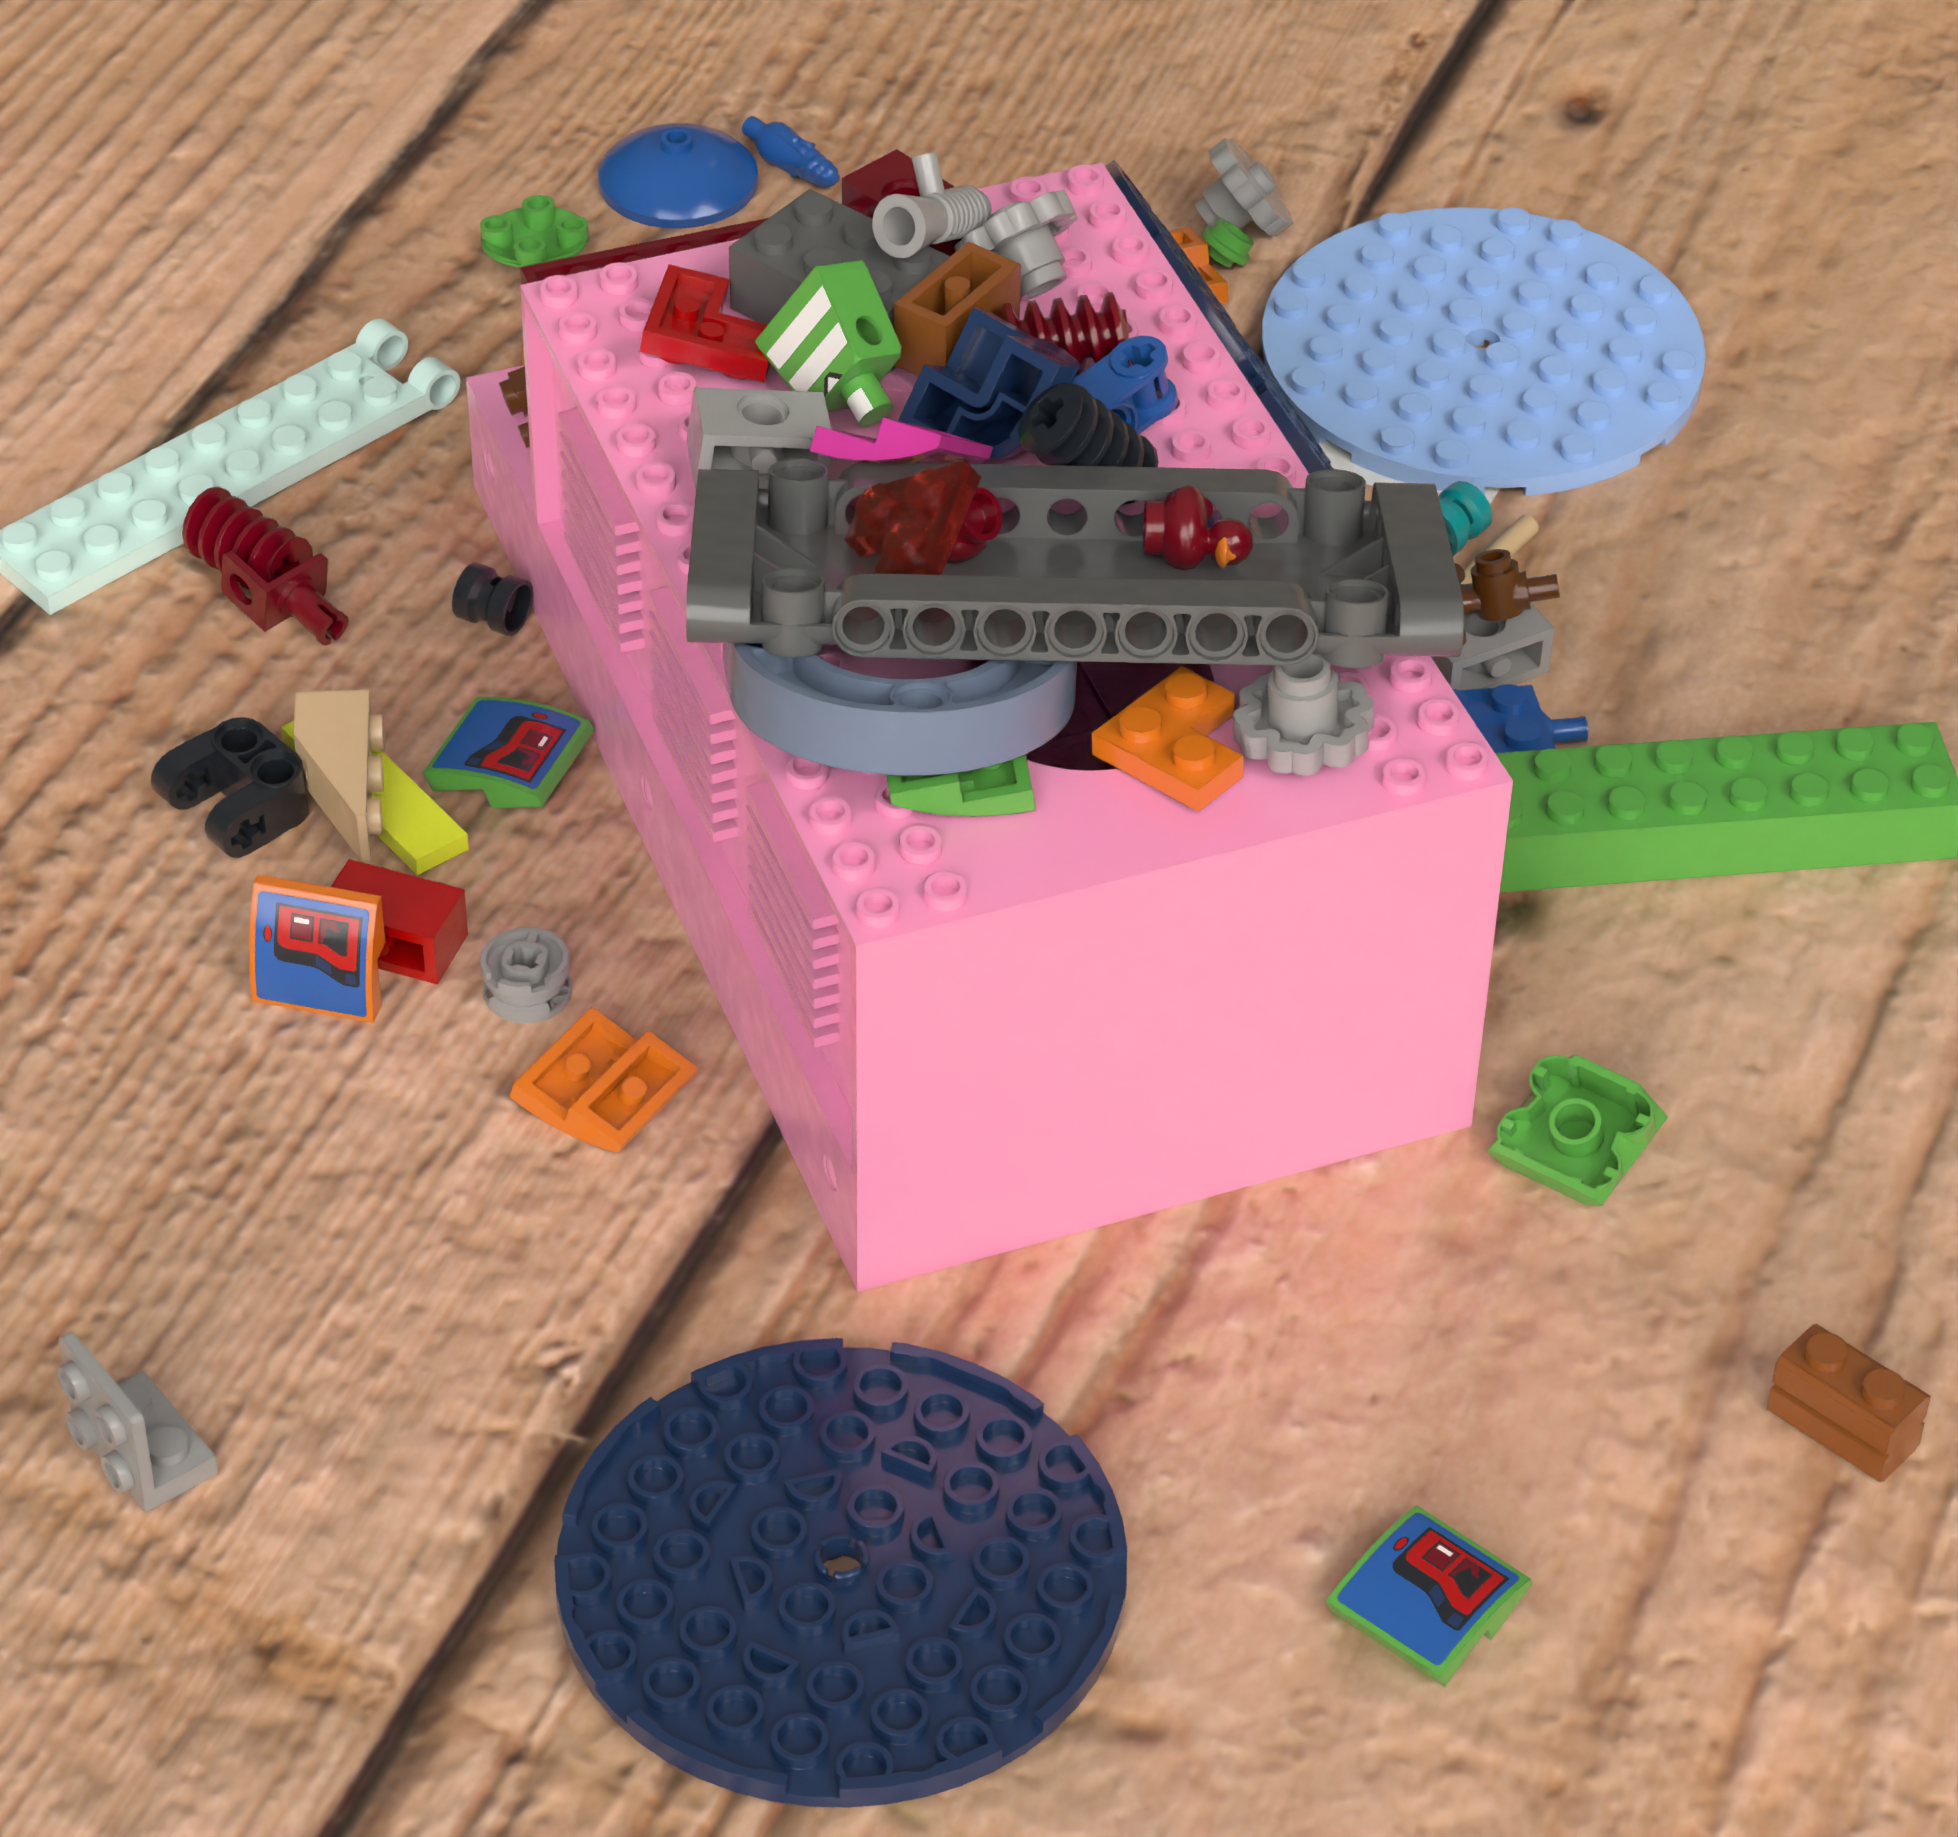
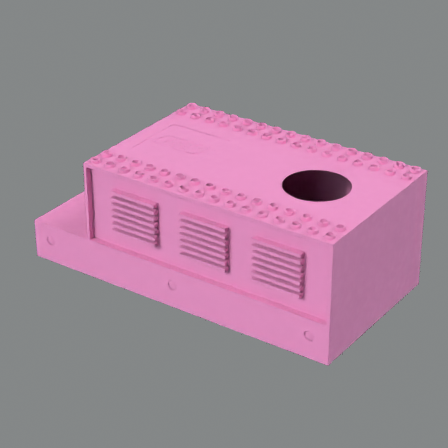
(1042, 1005)

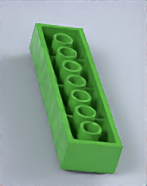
(1729, 806)

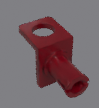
(293, 594)

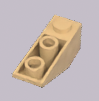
(336, 745)

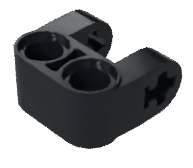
(251, 769)

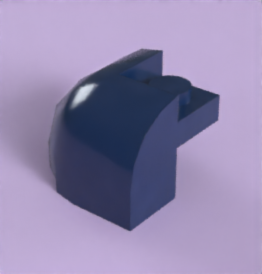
(988, 383)

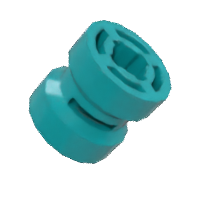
(1464, 513)

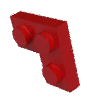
(691, 328)

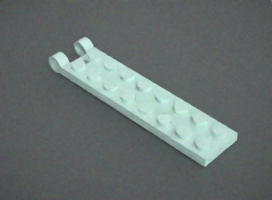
(248, 450)

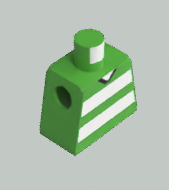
(835, 341)

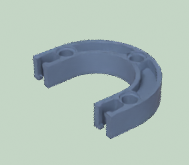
(899, 723)

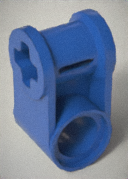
(1133, 389)

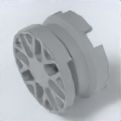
(525, 974)

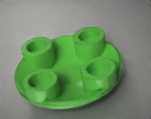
(534, 233)

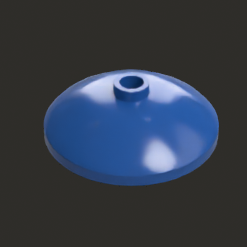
(677, 176)

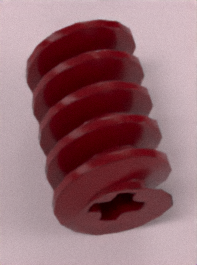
(1082, 334)
(226, 523)

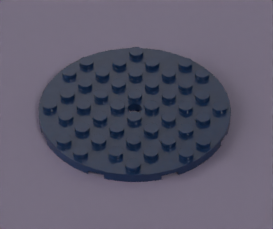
(1247, 360)
(735, 1655)

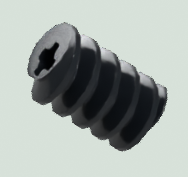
(1078, 430)

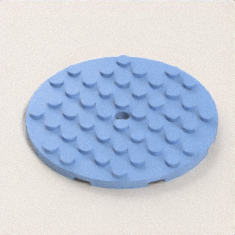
(1580, 368)

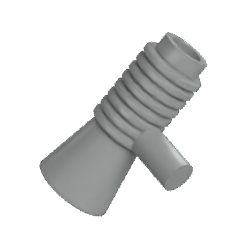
(938, 215)

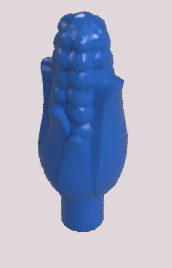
(788, 151)

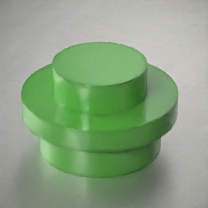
(1227, 243)

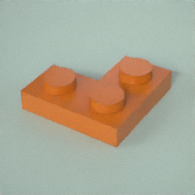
(1167, 743)

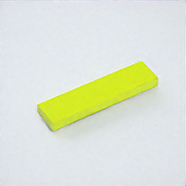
(411, 820)

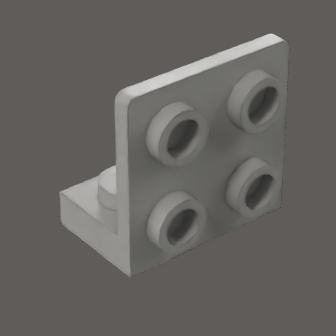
(132, 1429)

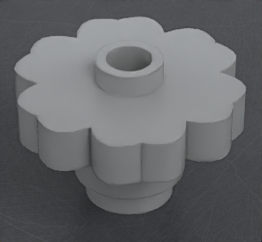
(1242, 192)
(1026, 236)
(1303, 718)

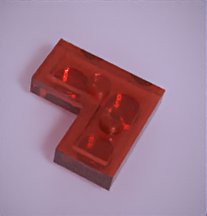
(914, 519)

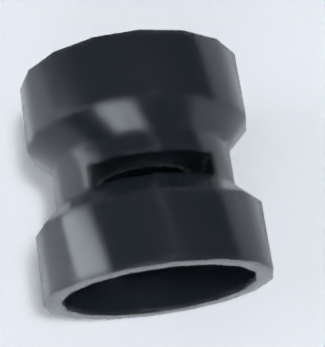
(494, 599)

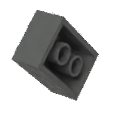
(810, 233)

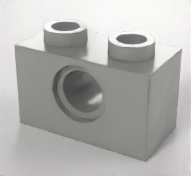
(753, 429)
(1500, 651)

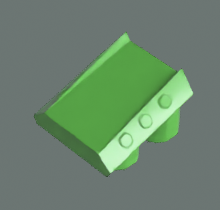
(1577, 1128)

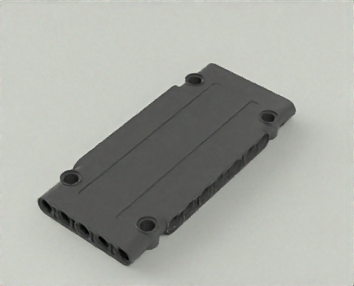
(1076, 586)

